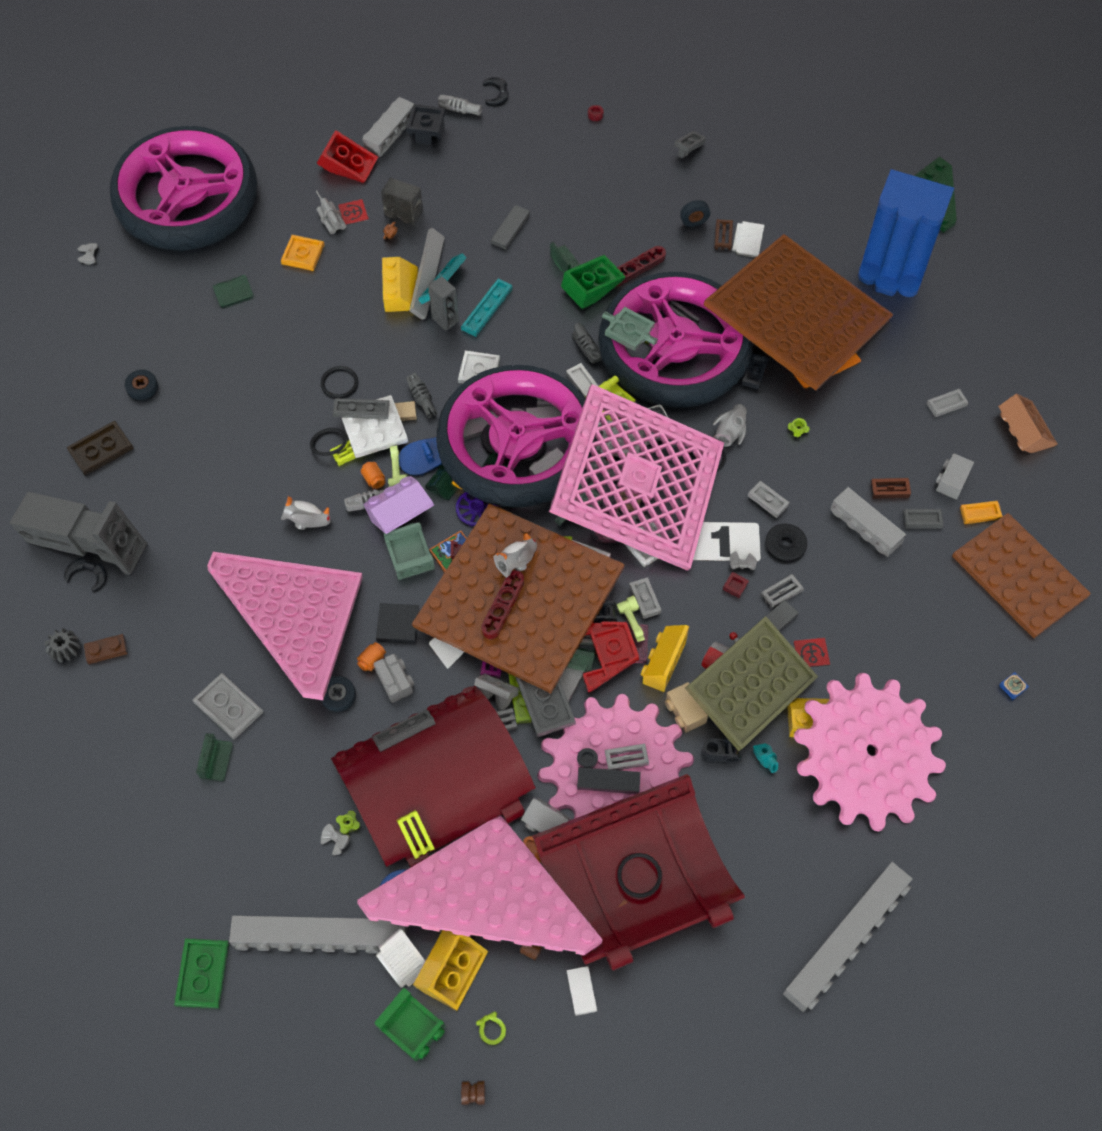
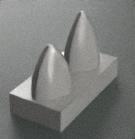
(504, 692)

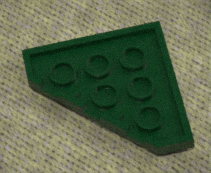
(941, 172)

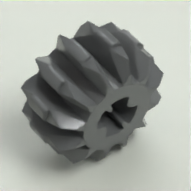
(62, 645)

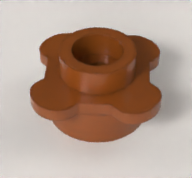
(390, 231)

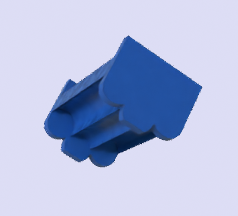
(903, 233)

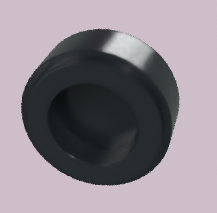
(587, 758)

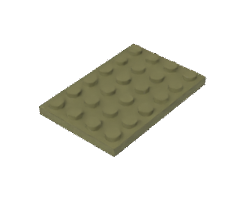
(751, 683)

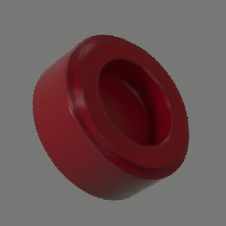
(595, 112)

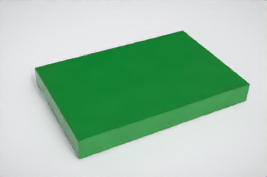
(202, 973)

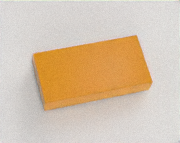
(981, 512)

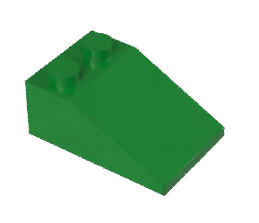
(591, 281)

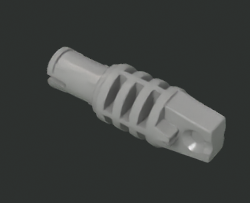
(455, 104)
(356, 502)

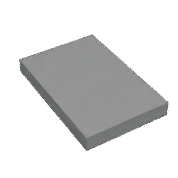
(227, 706)

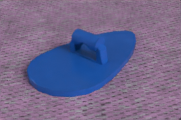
(419, 457)

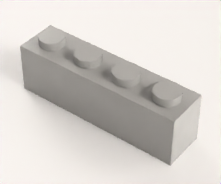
(388, 127)
(867, 522)

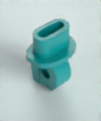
(767, 759)

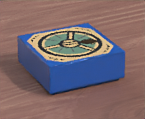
(1014, 686)

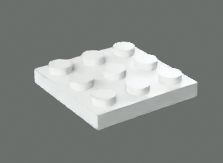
(375, 434)

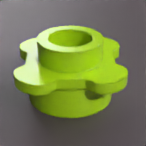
(801, 423)
(347, 828)

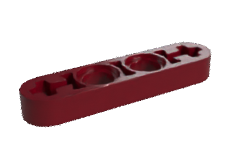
(648, 255)
(505, 605)

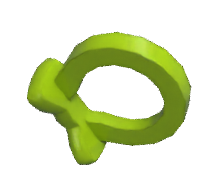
(481, 1023)

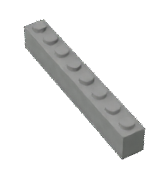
(310, 933)
(847, 936)

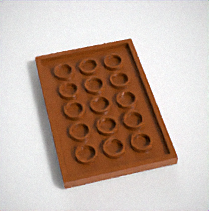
(1021, 575)

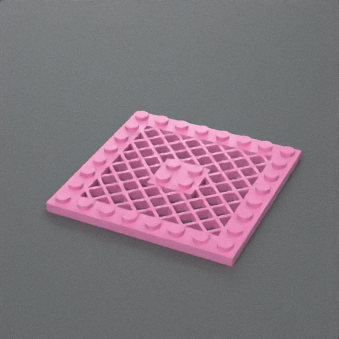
(638, 477)

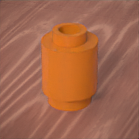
(373, 475)
(371, 654)

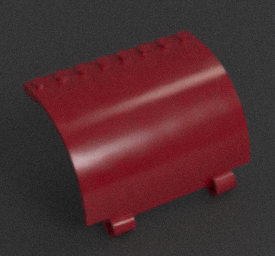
(449, 773)
(656, 822)

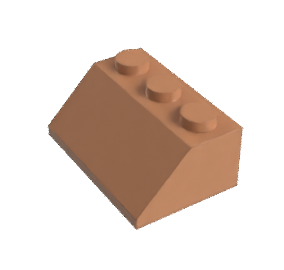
(1026, 424)

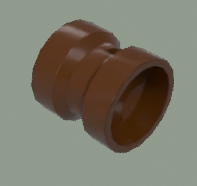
(473, 1093)

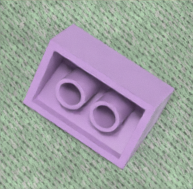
(397, 504)

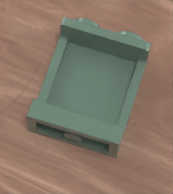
(409, 551)

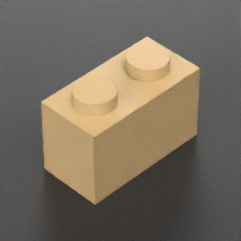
(687, 711)

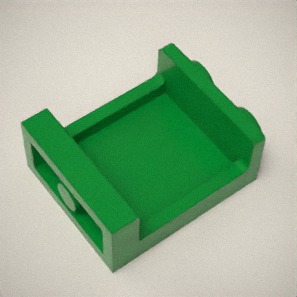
(410, 1025)

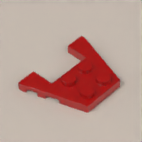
(614, 651)

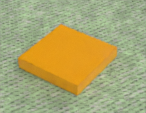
(302, 252)

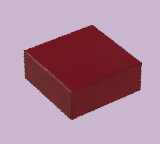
(735, 585)

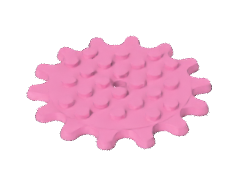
(605, 730)
(841, 759)

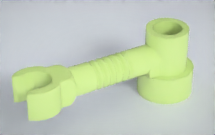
(395, 467)
(628, 607)

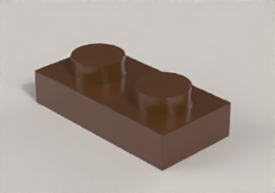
(105, 648)

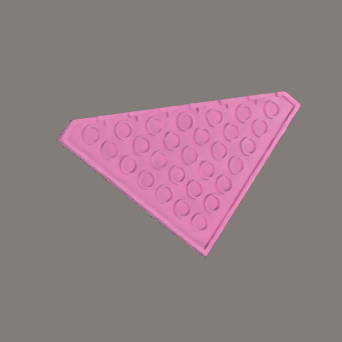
(293, 611)
(486, 889)

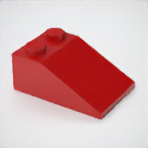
(347, 158)

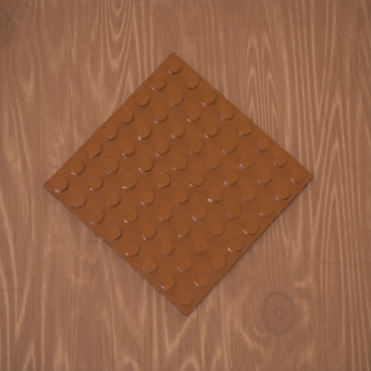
(798, 311)
(551, 615)

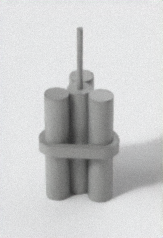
(330, 216)

